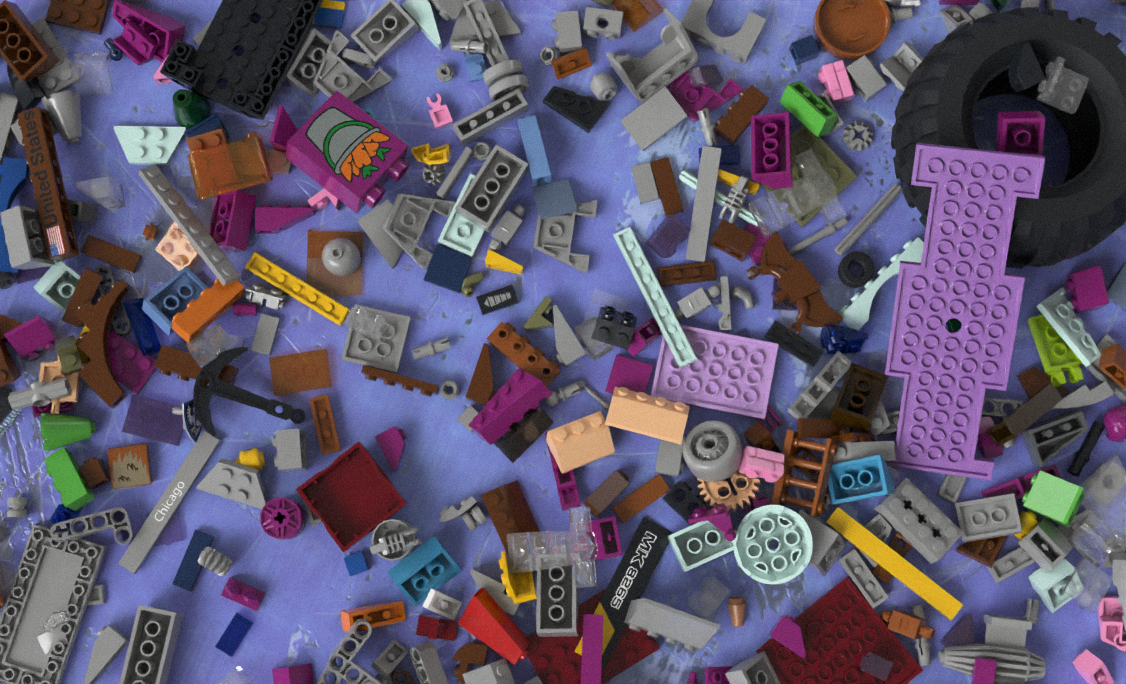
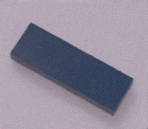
(189, 567)

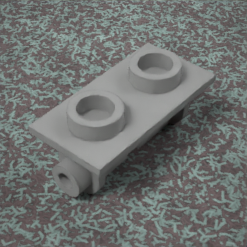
(258, 293)

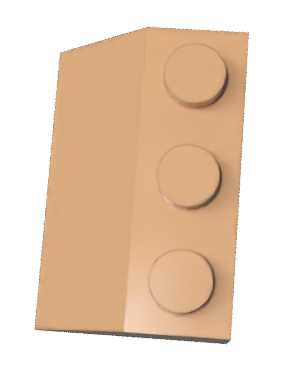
(580, 442)

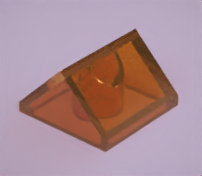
(638, 12)

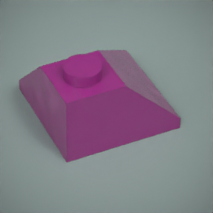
(282, 130)

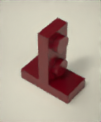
(437, 628)

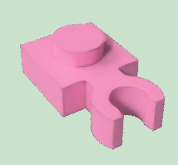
(439, 114)

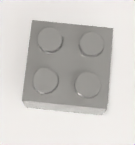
(290, 450)

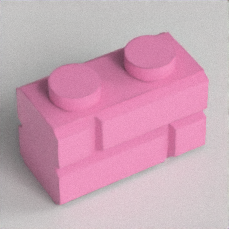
(836, 82)
(762, 464)

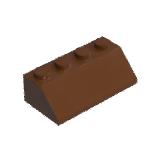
(22, 44)
(509, 511)

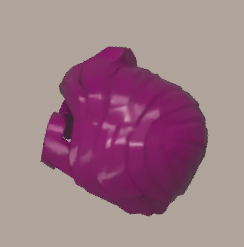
(1116, 423)

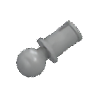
(564, 393)

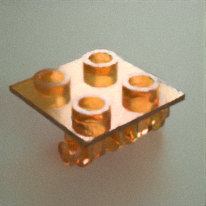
(176, 248)

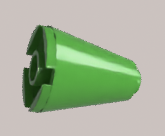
(64, 430)

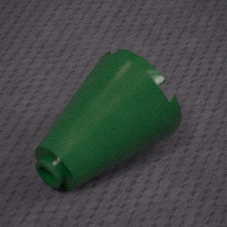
(189, 108)

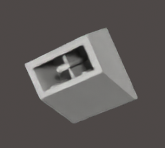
(1046, 544)

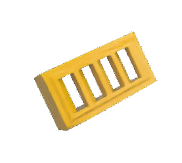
(499, 262)

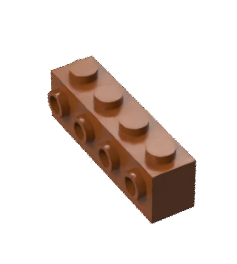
(523, 355)

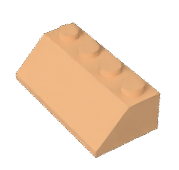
(647, 415)

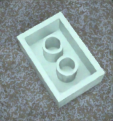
(699, 544)

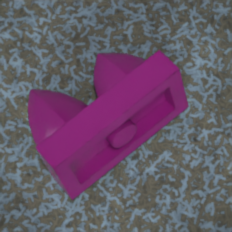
(243, 594)

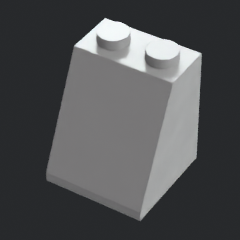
(826, 544)

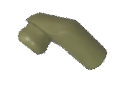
(468, 283)

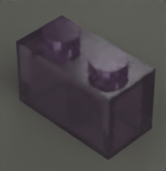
(668, 236)

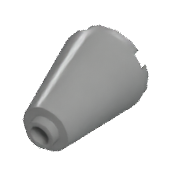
(65, 113)

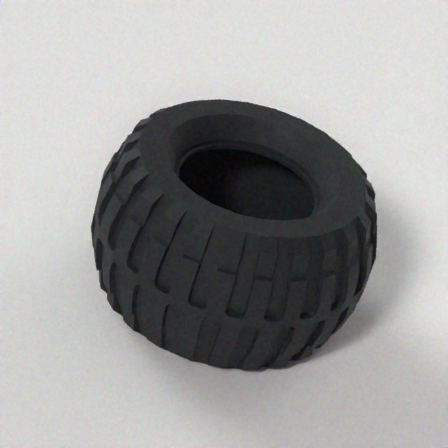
(974, 66)

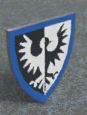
(190, 419)

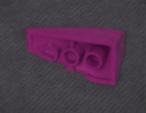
(159, 27)

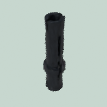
(1086, 448)

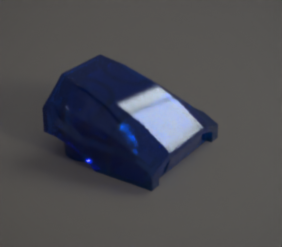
(841, 339)

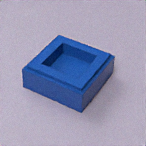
(356, 563)

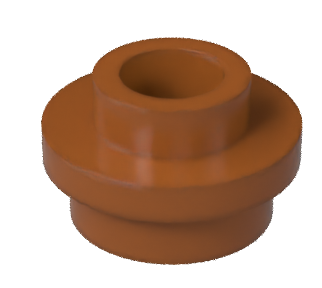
(150, 231)

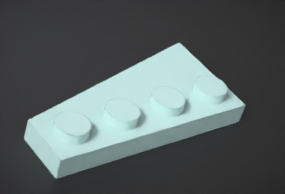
(1063, 319)

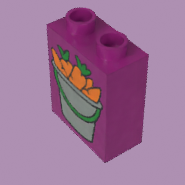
(348, 153)

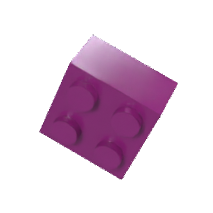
(1020, 132)

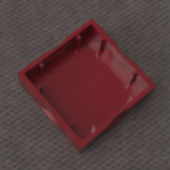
(352, 496)

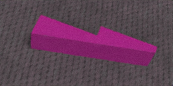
(1019, 485)
(592, 649)

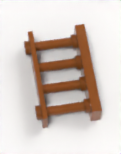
(781, 486)

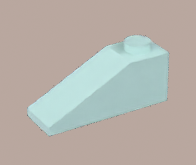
(422, 14)

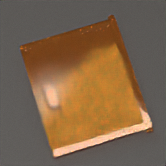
(320, 277)

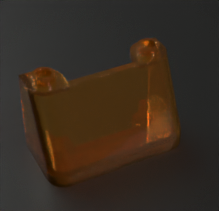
(229, 166)

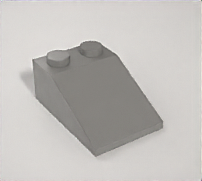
(385, 30)

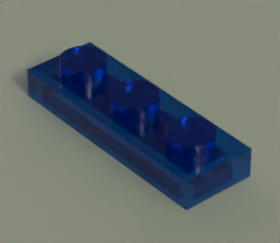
(142, 327)

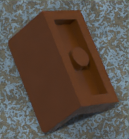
(732, 240)

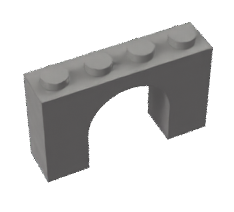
(736, 46)

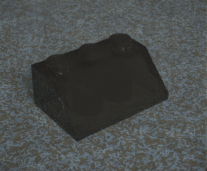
(523, 433)

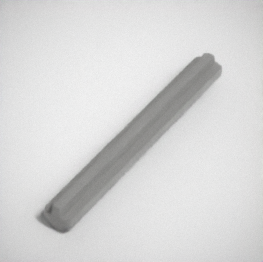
(868, 219)

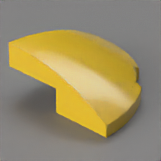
(432, 156)

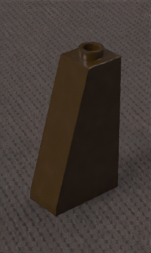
(1024, 415)

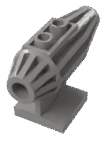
(1004, 642)

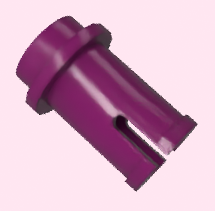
(244, 309)

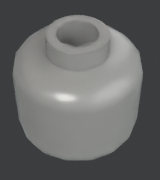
(603, 86)

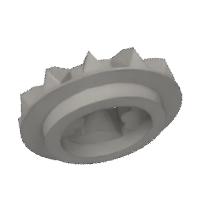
(857, 144)

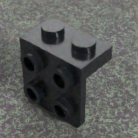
(614, 327)

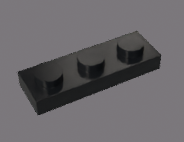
(794, 345)

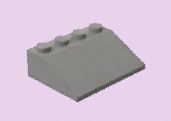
(669, 623)

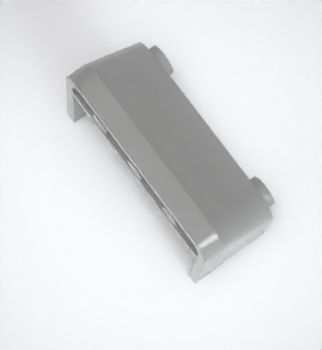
(661, 64)

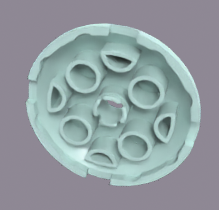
(763, 527)

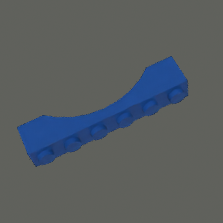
(14, 178)

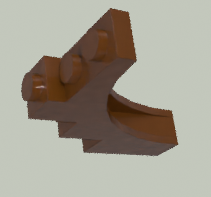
(94, 344)

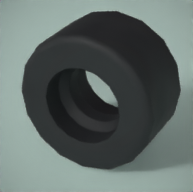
(856, 257)

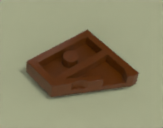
(1034, 380)
(858, 436)
(984, 550)

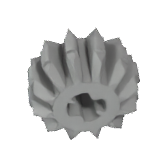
(215, 561)

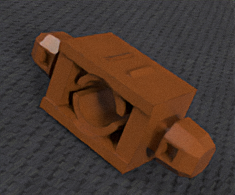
(907, 624)

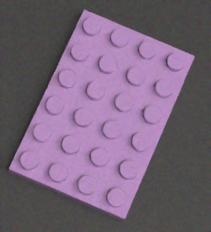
(729, 373)

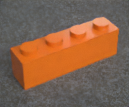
(206, 309)

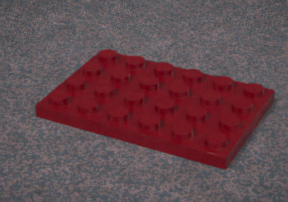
(559, 664)

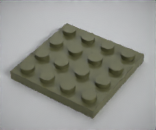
(840, 173)

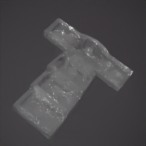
(788, 205)
(558, 549)

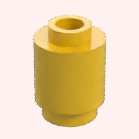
(1028, 522)

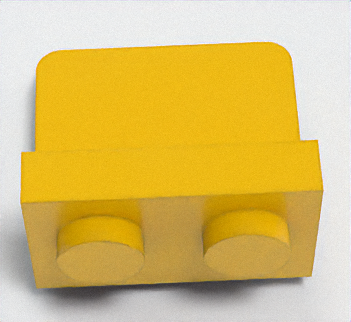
(519, 585)

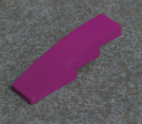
(565, 485)

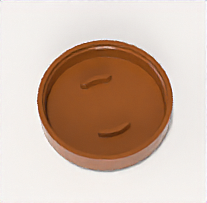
(851, 27)

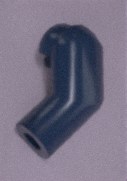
(115, 52)

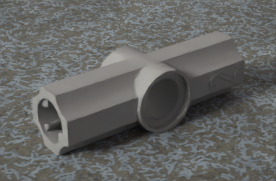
(40, 394)

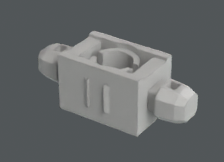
(506, 228)
(696, 302)

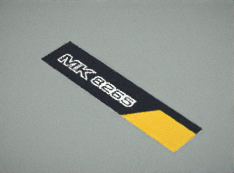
(629, 582)

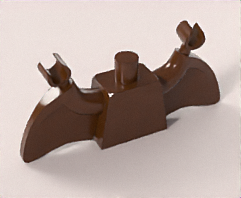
(795, 285)

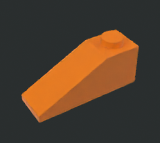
(376, 614)

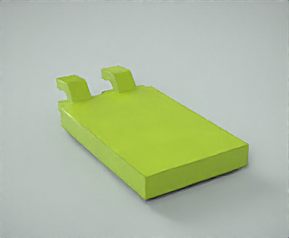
(1054, 352)

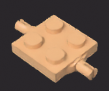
(52, 372)

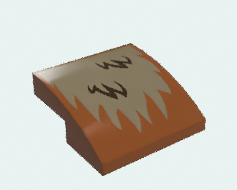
(129, 466)

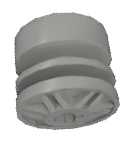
(392, 527)

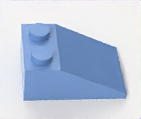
(173, 298)

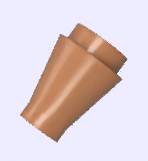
(737, 610)

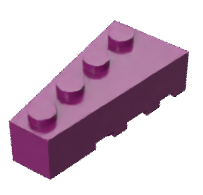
(509, 405)

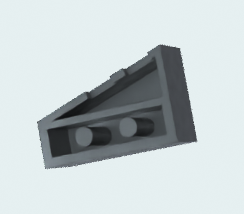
(1052, 435)

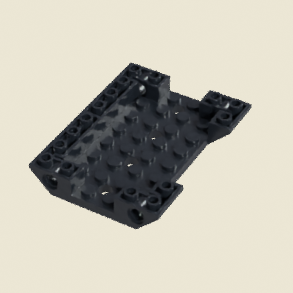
(261, 68)

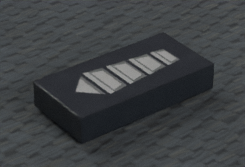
(497, 300)

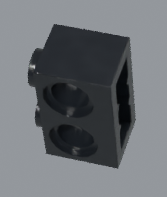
(681, 507)

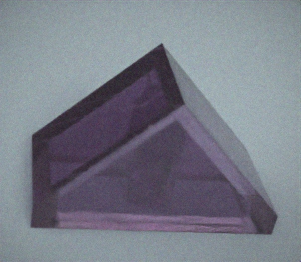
(961, 633)

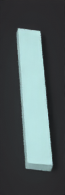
(655, 297)

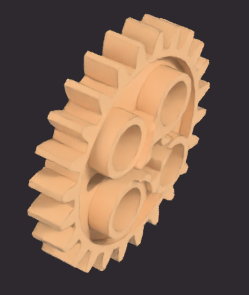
(713, 489)

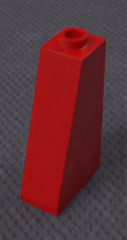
(494, 627)

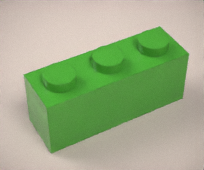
(808, 108)
(68, 479)

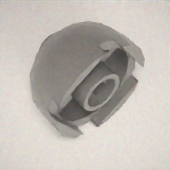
(341, 256)

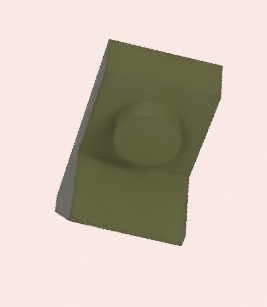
(537, 321)
(68, 355)

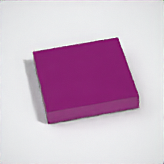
(629, 374)

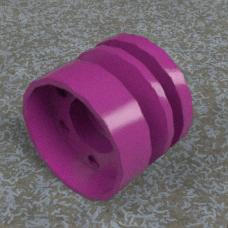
(291, 526)

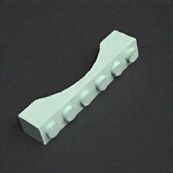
(858, 312)

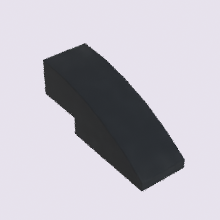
(26, 92)

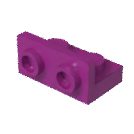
(136, 44)

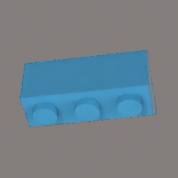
(860, 480)
(424, 570)

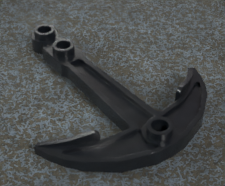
(217, 387)

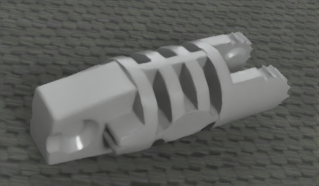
(735, 198)
(395, 542)

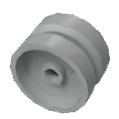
(505, 78)

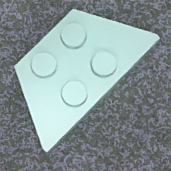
(149, 143)

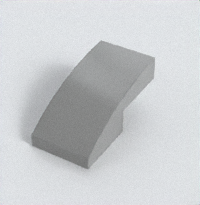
(46, 639)

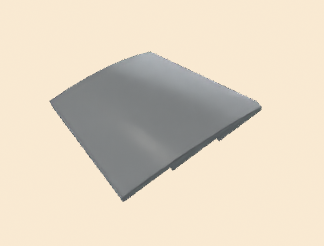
(373, 224)

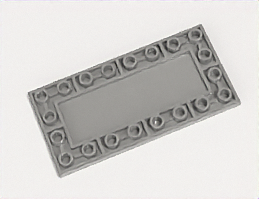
(47, 581)

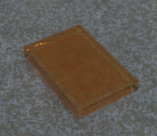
(300, 372)

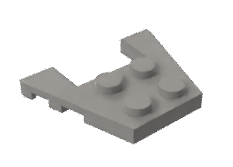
(337, 75)
(408, 221)
(555, 235)

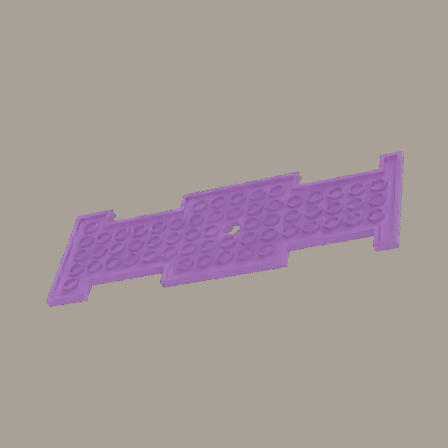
(961, 280)

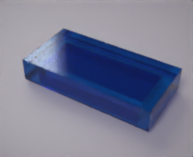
(234, 634)

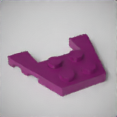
(695, 99)

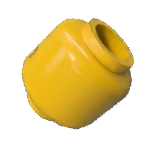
(252, 458)

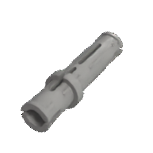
(922, 644)

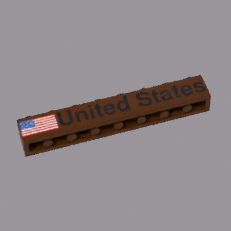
(48, 184)

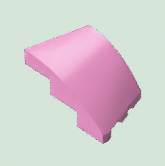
(1111, 622)

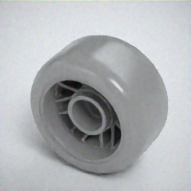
(712, 451)

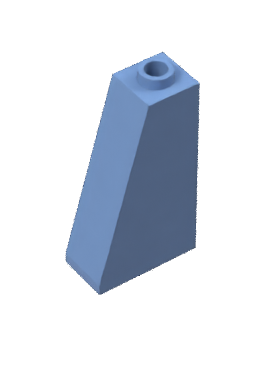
(534, 150)

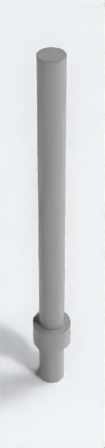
(828, 230)

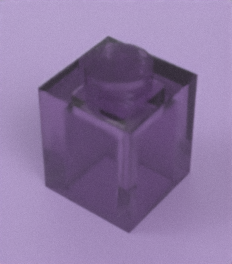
(875, 666)

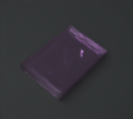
(153, 420)

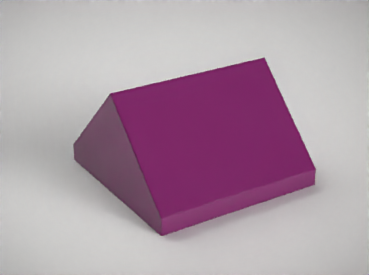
(294, 675)

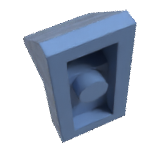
(475, 66)

